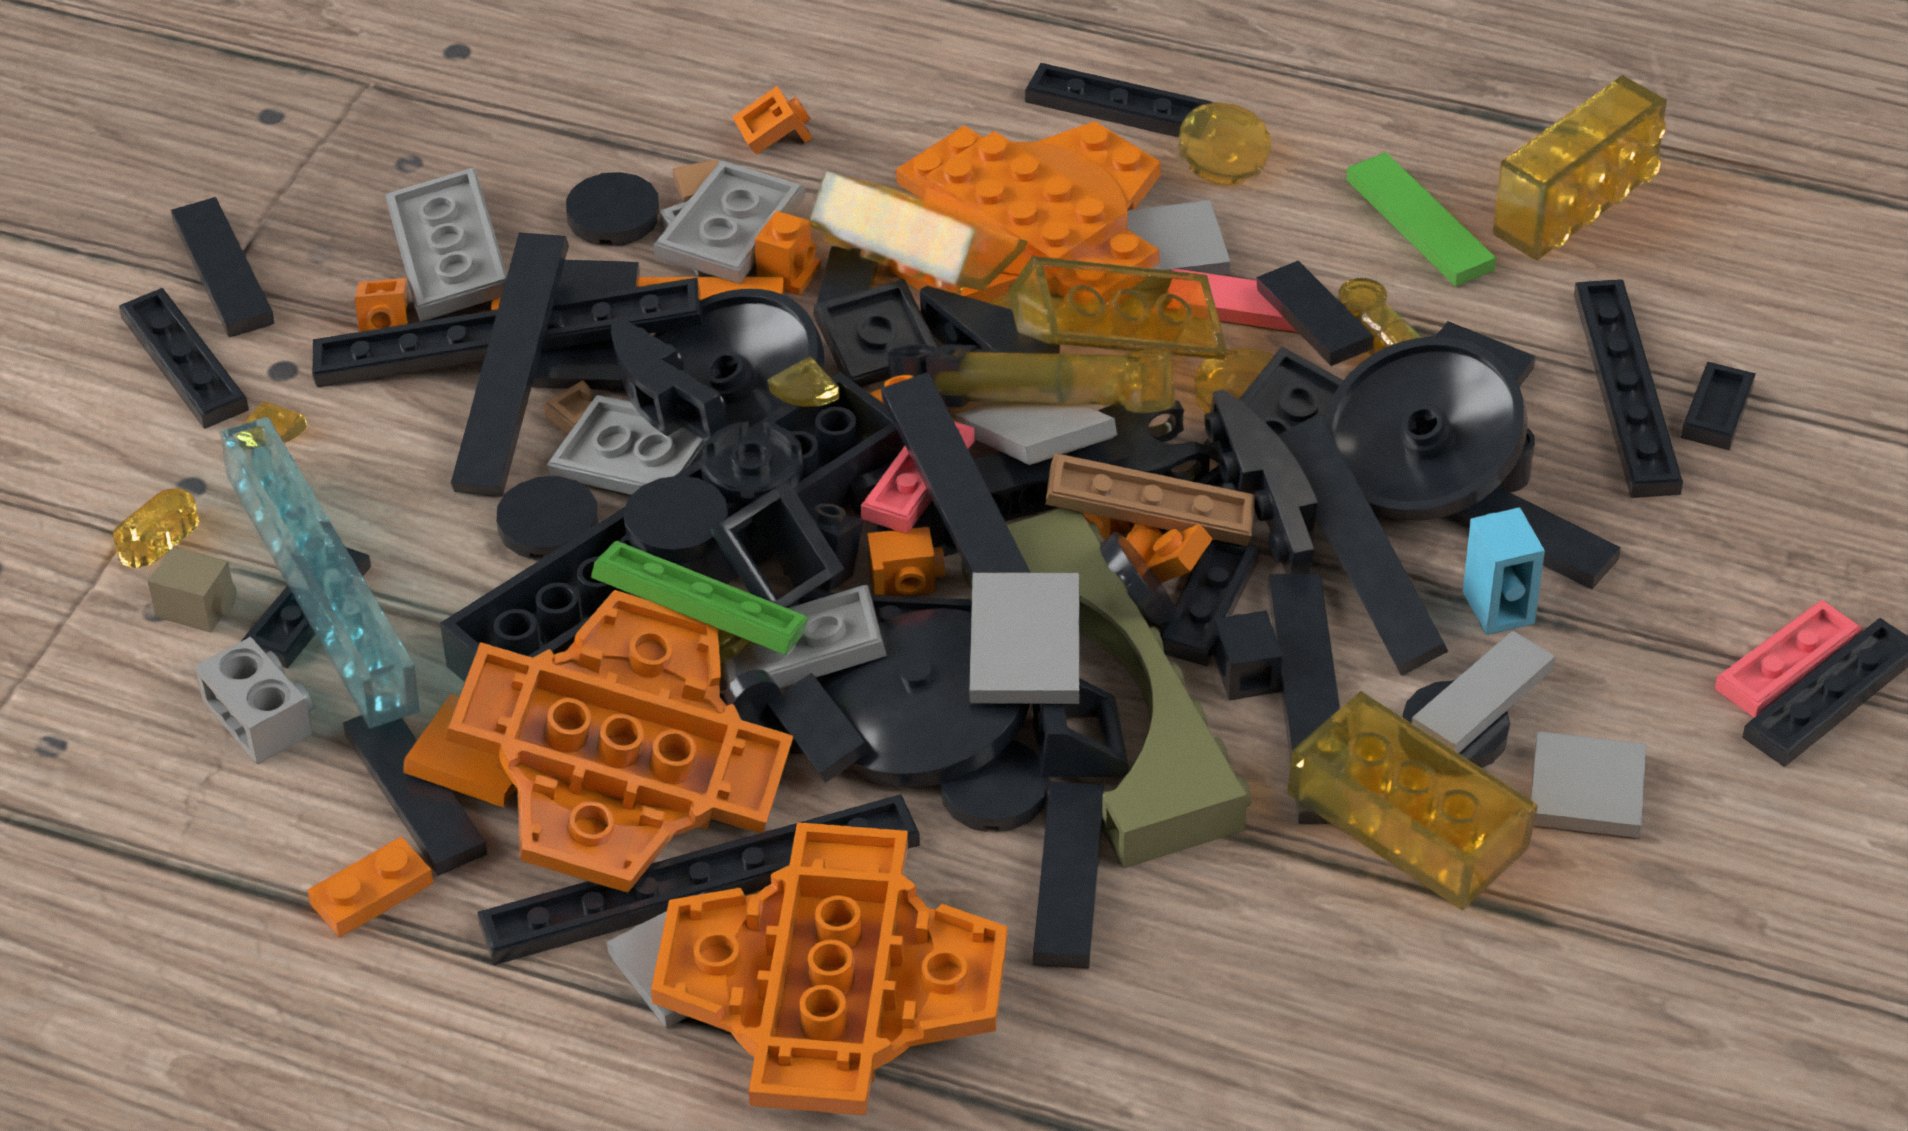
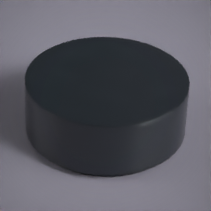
(751, 694)

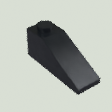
(969, 321)

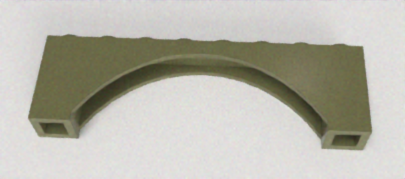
(1182, 779)

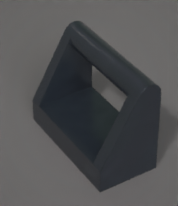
(791, 538)
(1071, 754)

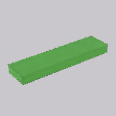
(1421, 219)
(700, 597)

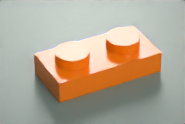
(370, 886)

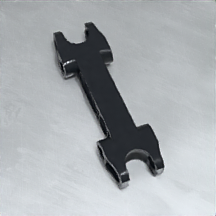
(1022, 488)

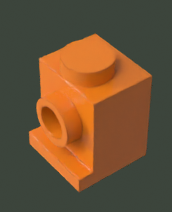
(787, 251)
(904, 562)

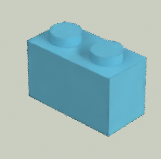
(1503, 571)

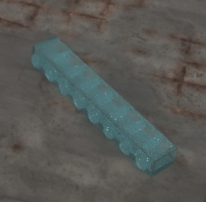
(320, 573)

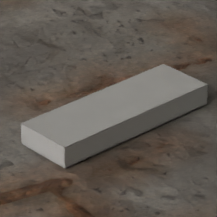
(1484, 691)

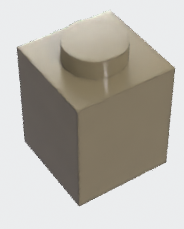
(192, 589)

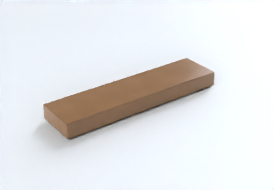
(1149, 498)

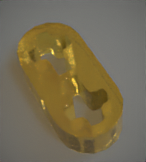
(155, 527)

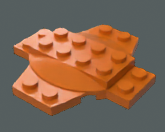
(1056, 193)
(619, 741)
(830, 968)

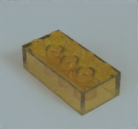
(1579, 167)
(1411, 799)

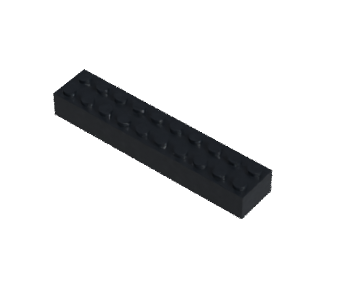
(557, 595)

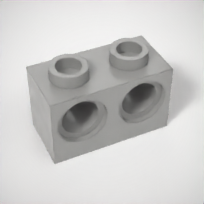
(255, 699)

